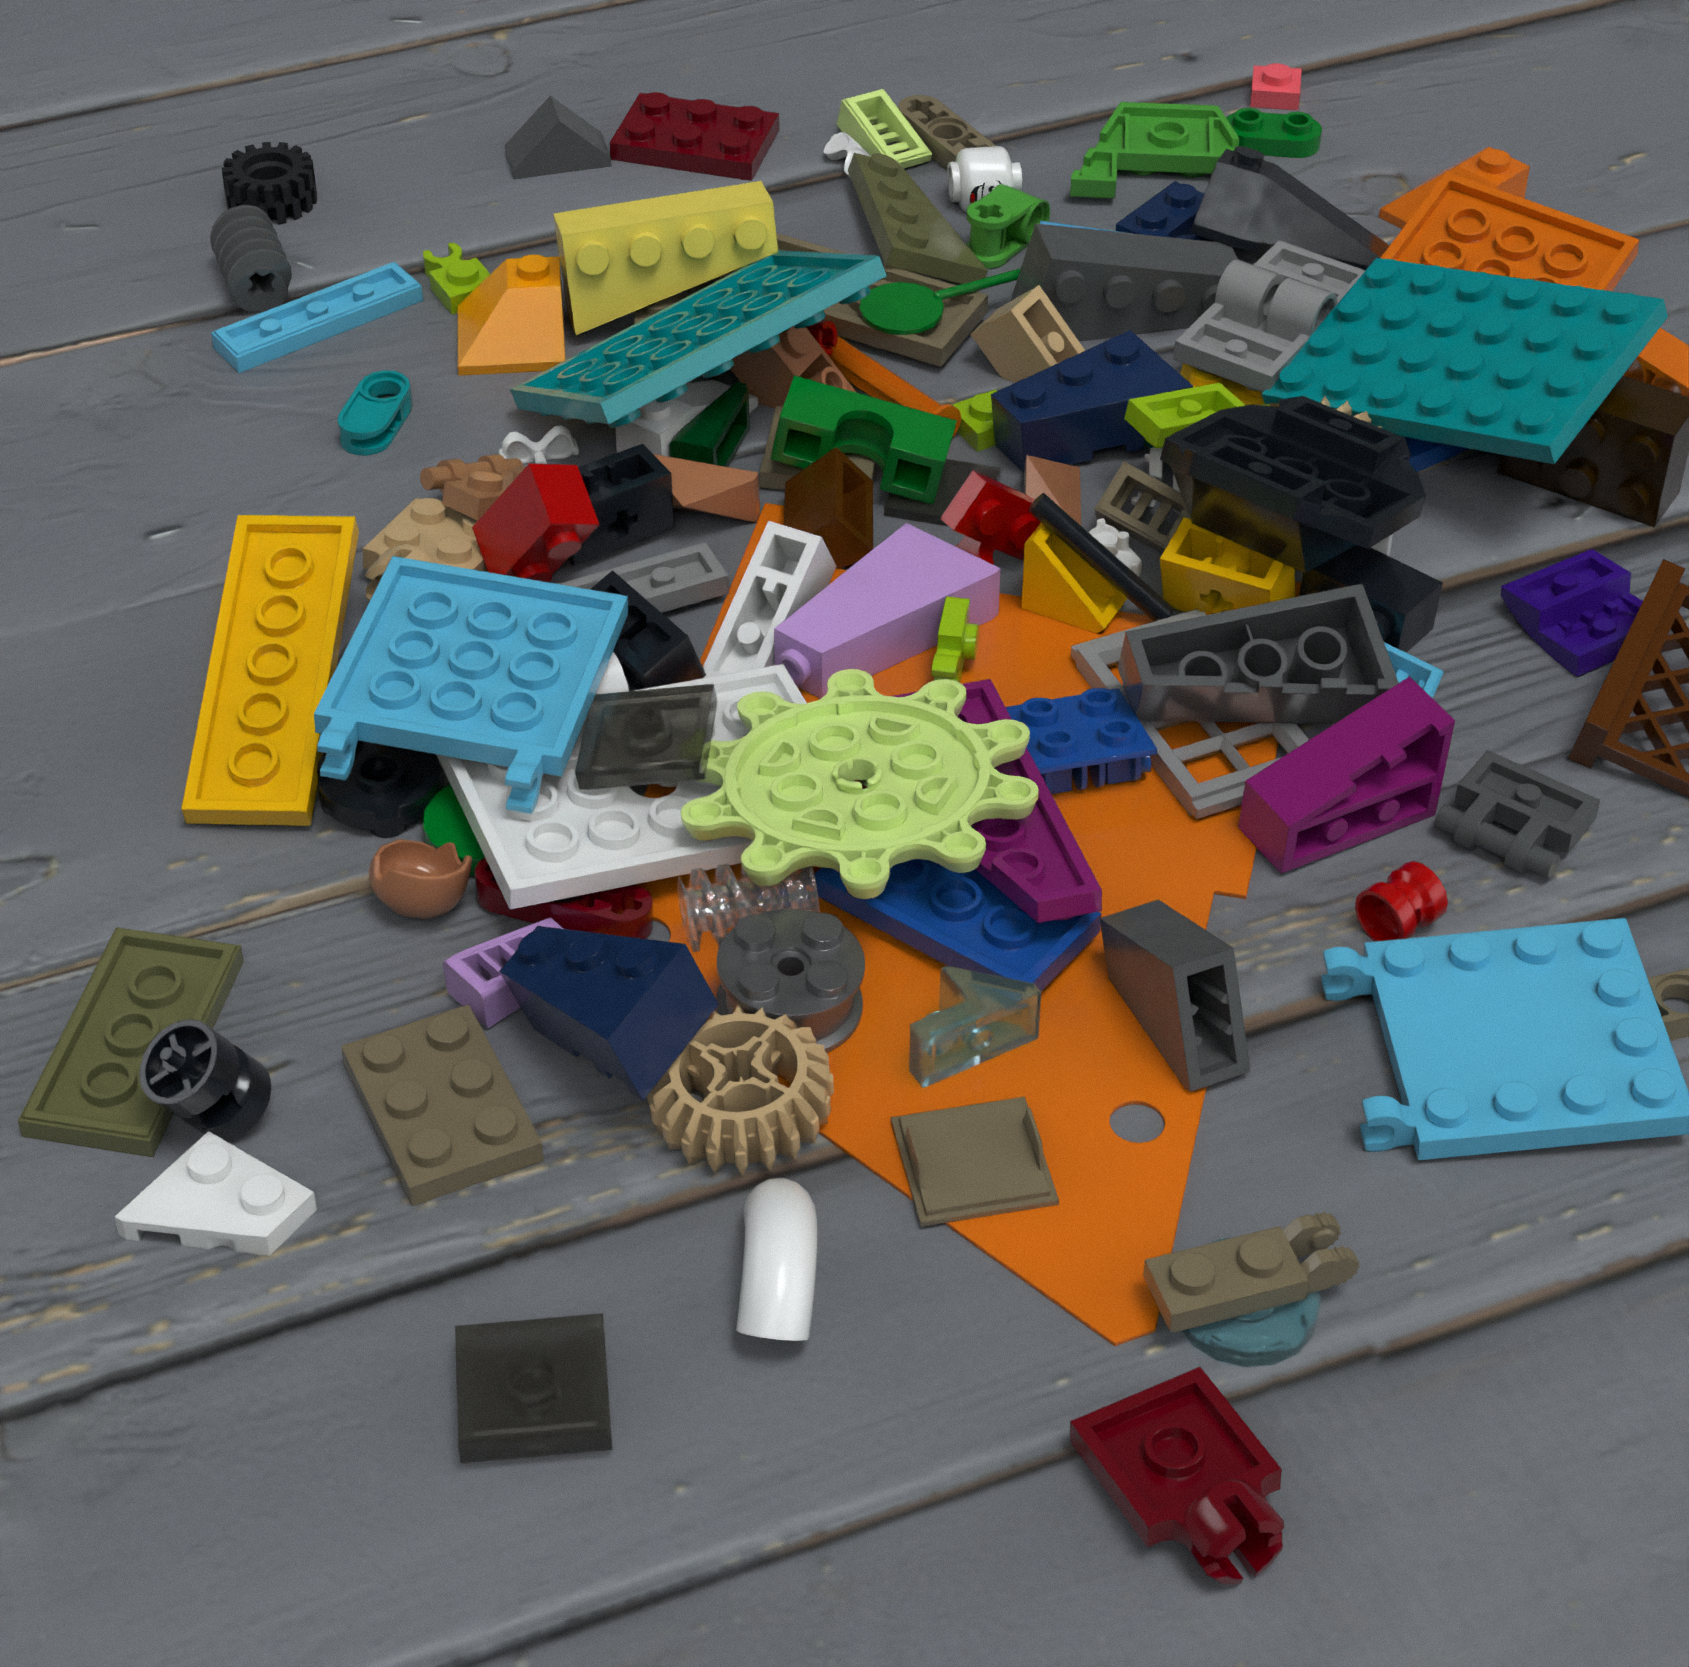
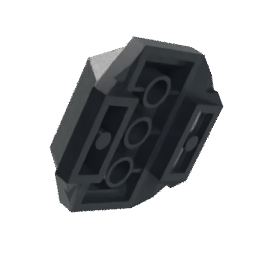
(1294, 480)

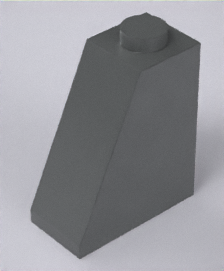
(1180, 991)

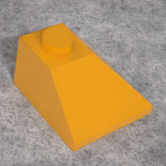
(513, 319)

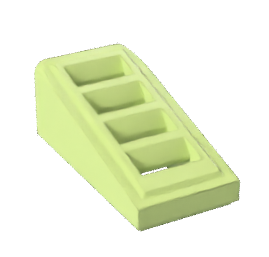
(877, 108)

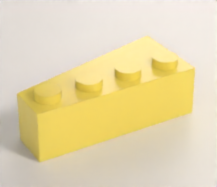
(657, 247)

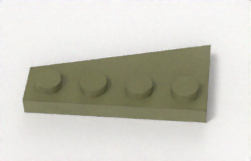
(908, 225)

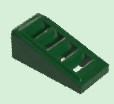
(717, 430)

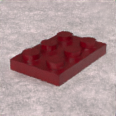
(695, 136)

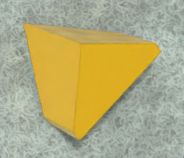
(1064, 585)

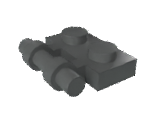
(1524, 801)

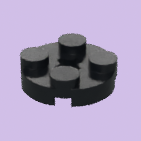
(387, 804)

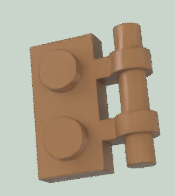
(474, 485)

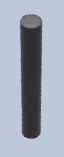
(1100, 558)

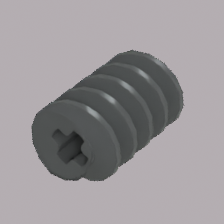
(251, 258)

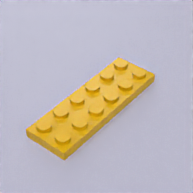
(269, 670)

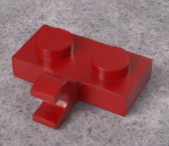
(990, 518)

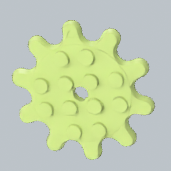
(921, 768)

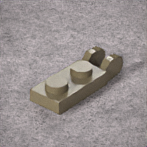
(1248, 1272)

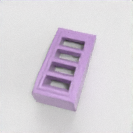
(475, 977)

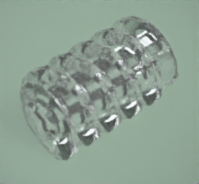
(728, 900)

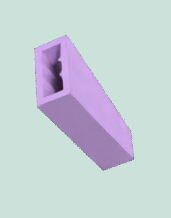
(884, 609)

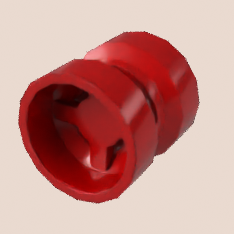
(1410, 900)

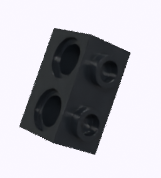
(650, 644)

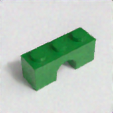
(902, 440)

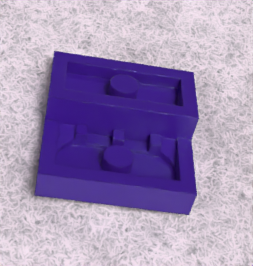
(1575, 609)

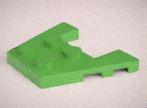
(1154, 140)

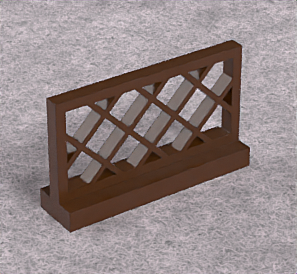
(1631, 678)

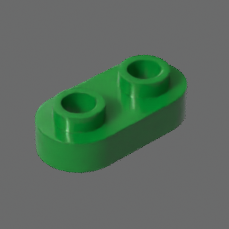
(1277, 134)

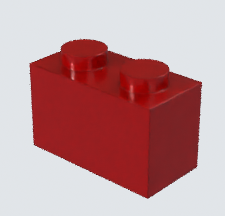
(536, 522)

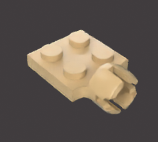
(423, 533)

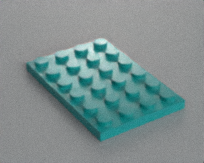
(698, 336)
(1472, 356)

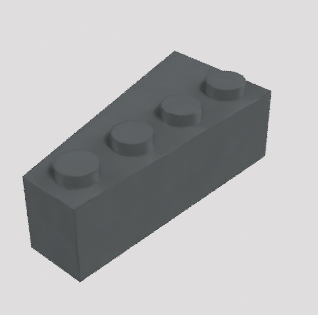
(1122, 280)
(1261, 662)

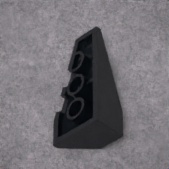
(1262, 203)

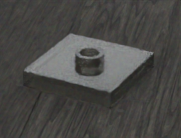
(647, 737)
(532, 1388)

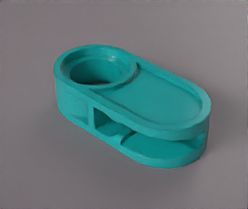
(372, 422)

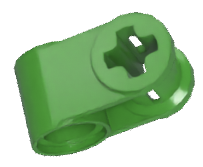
(1003, 224)

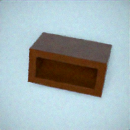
(833, 502)

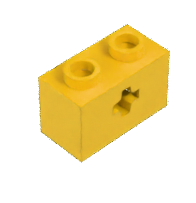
(1218, 574)

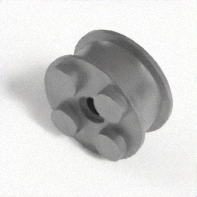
(794, 967)

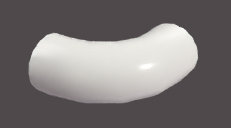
(778, 1262)

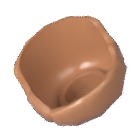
(418, 878)

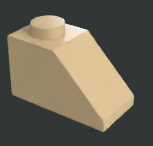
(1026, 336)

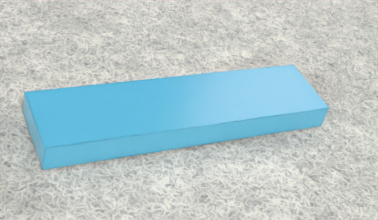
(316, 317)

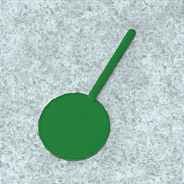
(913, 308)

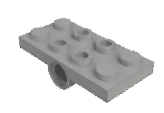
(1264, 314)

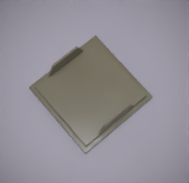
(974, 1161)

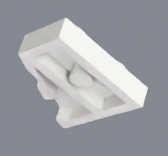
(219, 1199)

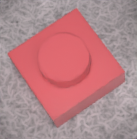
(1276, 87)

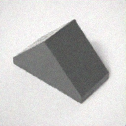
(555, 143)

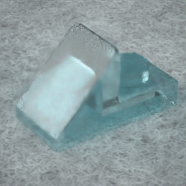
(976, 1022)

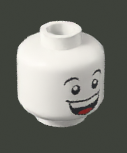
(979, 172)

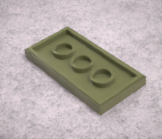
(92, 1078)

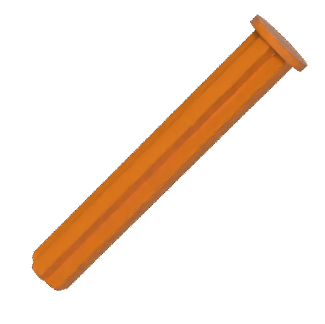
(884, 384)

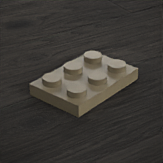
(441, 1104)

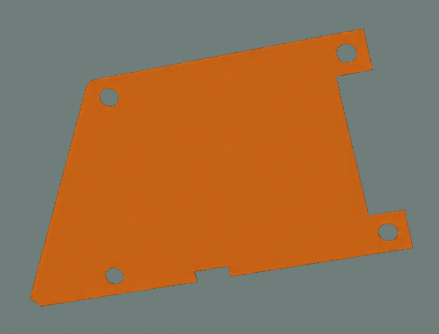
(1091, 1052)

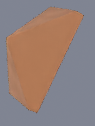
(1057, 481)
(713, 489)

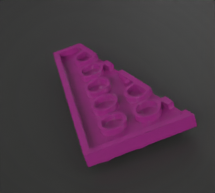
(1033, 856)

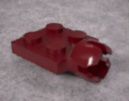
(1187, 1473)

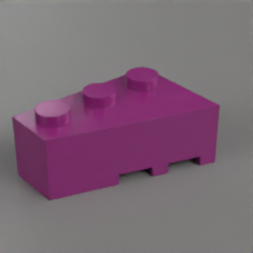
(1351, 780)

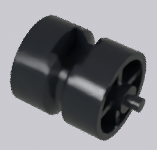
(205, 1079)

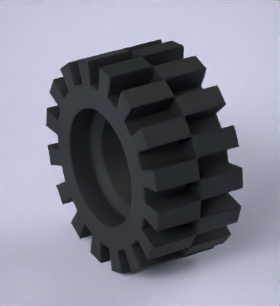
(271, 179)

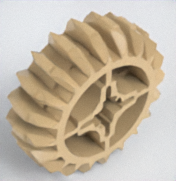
(744, 1107)

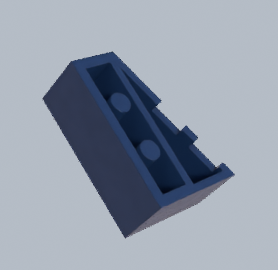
(1080, 403)
(611, 999)

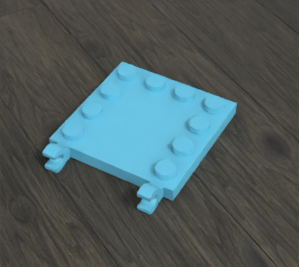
(471, 671)
(1515, 1040)

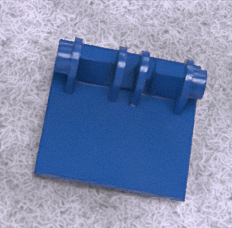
(1082, 732)

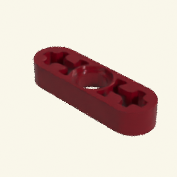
(615, 911)

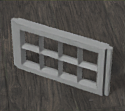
(1198, 799)

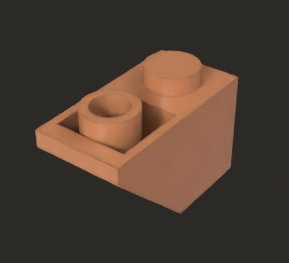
(773, 369)

